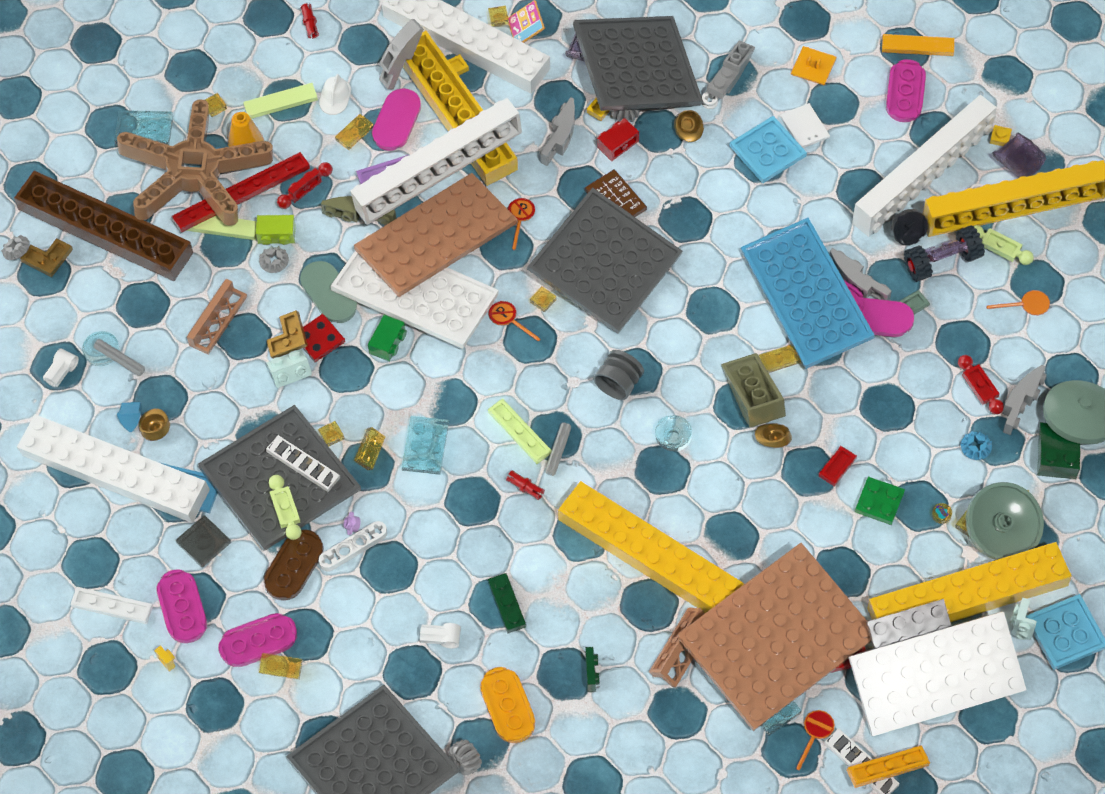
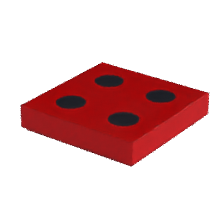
(321, 338)

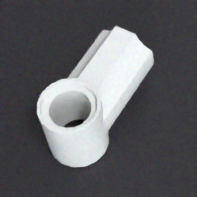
(62, 364)
(446, 635)

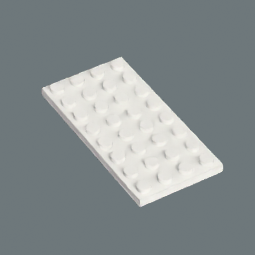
(442, 306)
(937, 673)

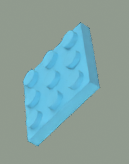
(768, 149)
(1067, 632)

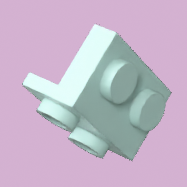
(289, 368)
(1023, 627)

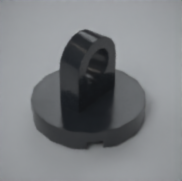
(909, 227)

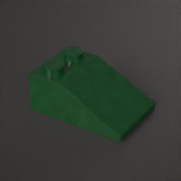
(1057, 455)

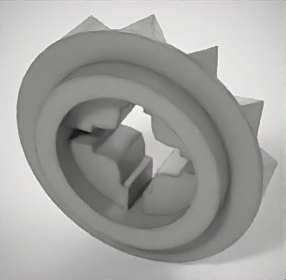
(19, 244)
(276, 265)

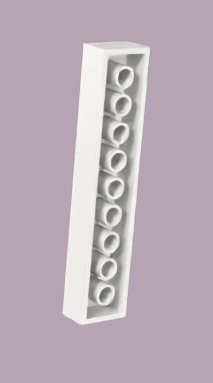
(473, 40)
(436, 161)
(924, 166)
(113, 468)

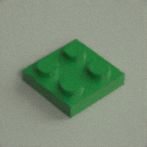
(879, 500)

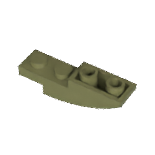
(344, 208)

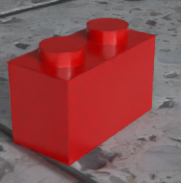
(617, 139)

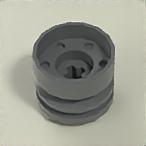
(618, 374)

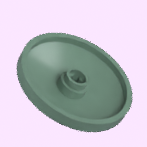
(1076, 411)
(1004, 520)

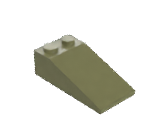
(754, 390)

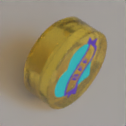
(942, 513)

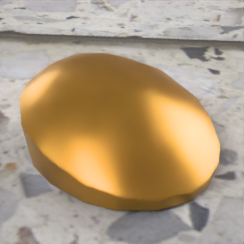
(689, 126)
(154, 424)
(773, 435)

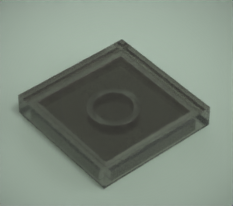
(203, 541)

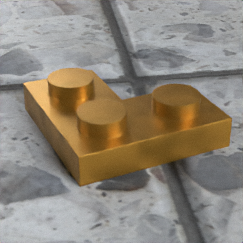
(48, 261)
(293, 336)

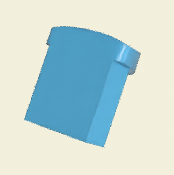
(129, 415)

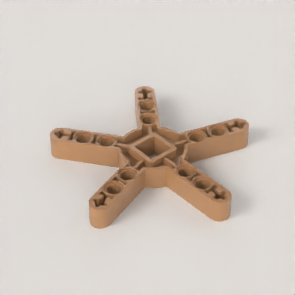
(192, 179)

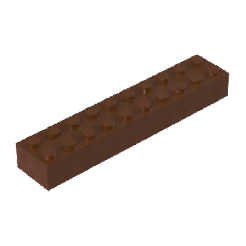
(104, 225)

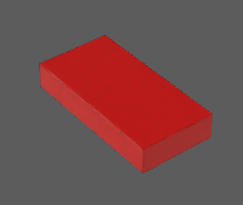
(837, 466)

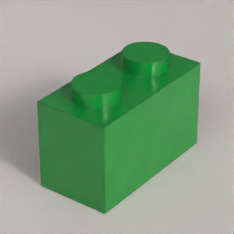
(387, 338)

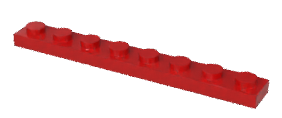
(244, 190)

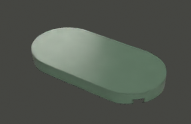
(317, 282)

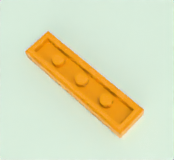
(918, 45)
(888, 766)

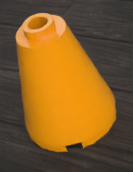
(243, 130)

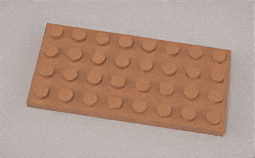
(435, 234)

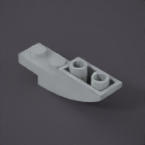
(399, 50)
(731, 70)
(562, 133)
(852, 273)
(1023, 395)

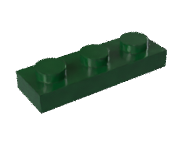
(507, 603)

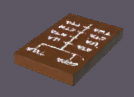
(619, 192)

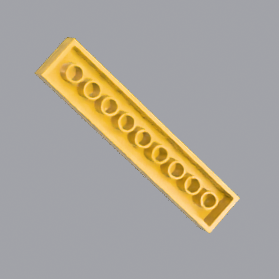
(454, 104)
(1015, 198)
(646, 548)
(984, 585)

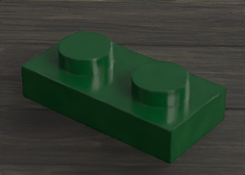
(591, 662)

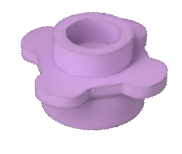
(351, 523)

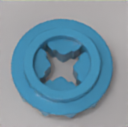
(972, 451)

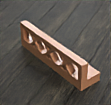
(210, 314)
(672, 650)

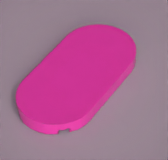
(905, 91)
(396, 119)
(888, 317)
(181, 606)
(265, 635)

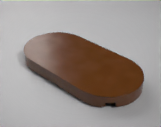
(293, 566)

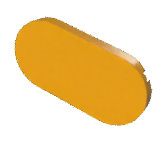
(507, 705)

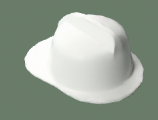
(334, 95)

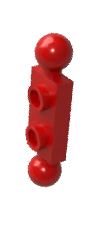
(304, 185)
(980, 384)

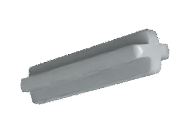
(119, 357)
(558, 449)

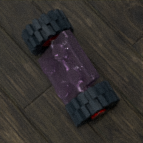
(919, 259)

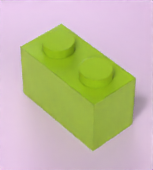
(275, 229)

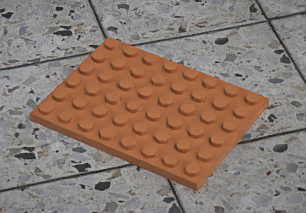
(776, 636)

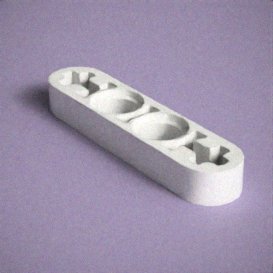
(350, 543)

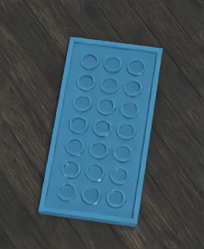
(807, 293)

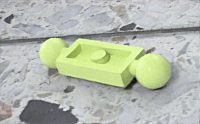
(1004, 246)
(285, 507)

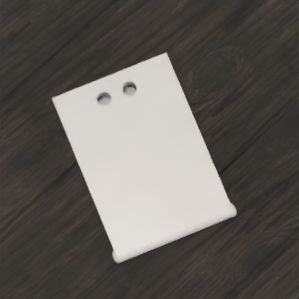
(804, 125)

